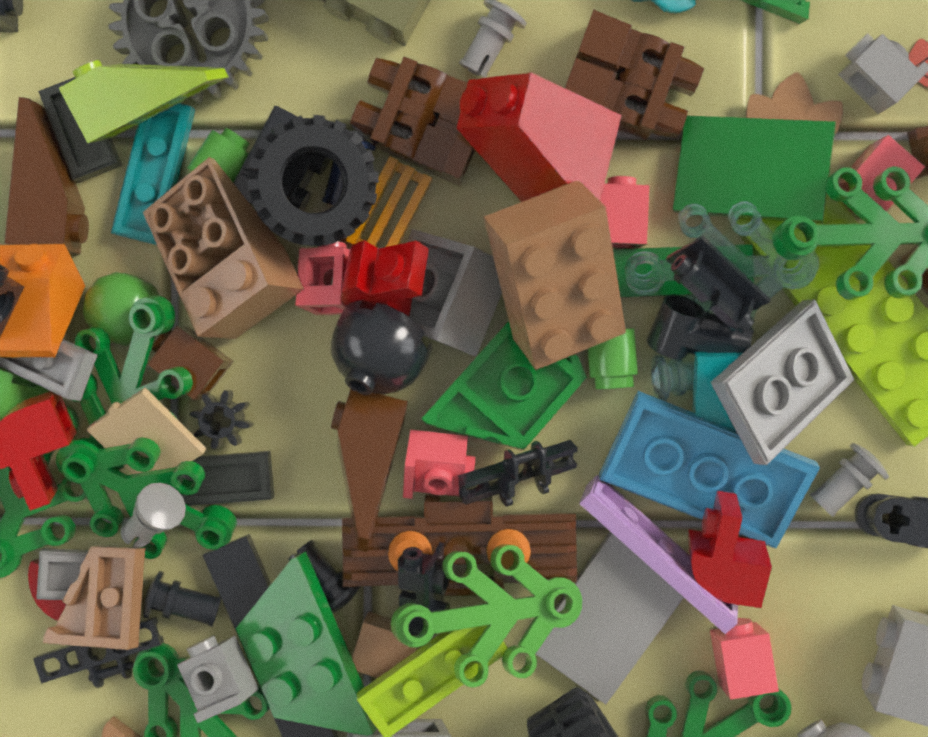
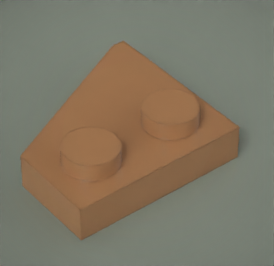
(103, 601)

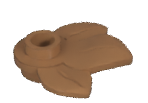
(793, 102)

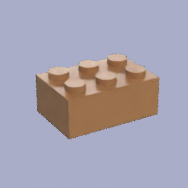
(557, 273)

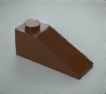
(42, 194)
(367, 445)

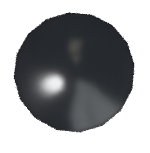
(328, 577)
(180, 601)

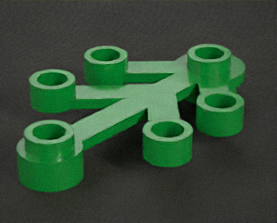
(880, 232)
(124, 385)
(92, 467)
(16, 509)
(171, 683)
(698, 707)

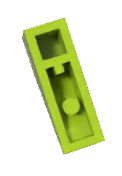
(124, 95)

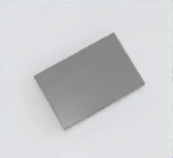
(783, 381)
(618, 619)

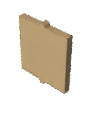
(147, 418)

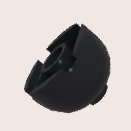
(378, 349)

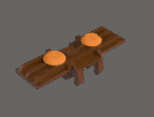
(544, 539)

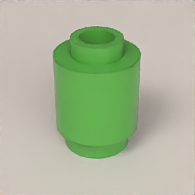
(226, 149)
(614, 362)

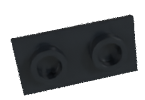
(716, 278)
(425, 576)

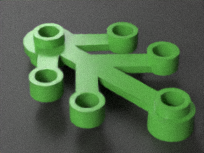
(498, 613)

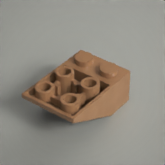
(220, 254)

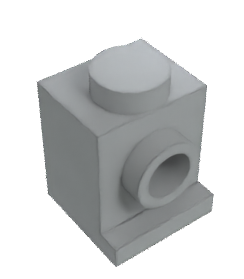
(881, 71)
(217, 676)

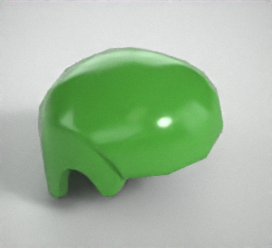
(110, 301)

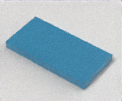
(687, 459)

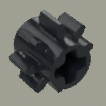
(211, 427)

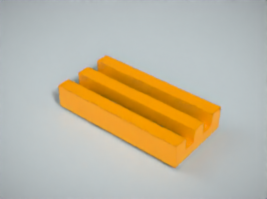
(407, 174)

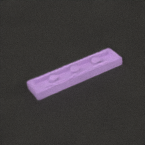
(654, 549)

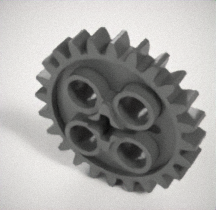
(151, 38)

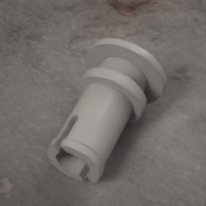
(491, 37)
(849, 479)
(156, 510)

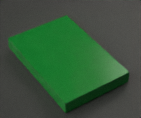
(758, 161)

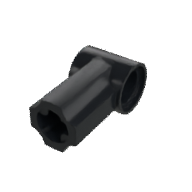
(687, 328)

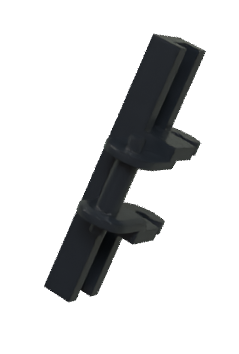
(508, 475)
(92, 663)

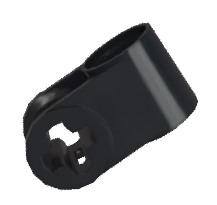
(906, 518)

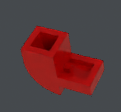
(385, 275)
(25, 435)
(725, 564)

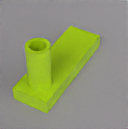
(420, 680)

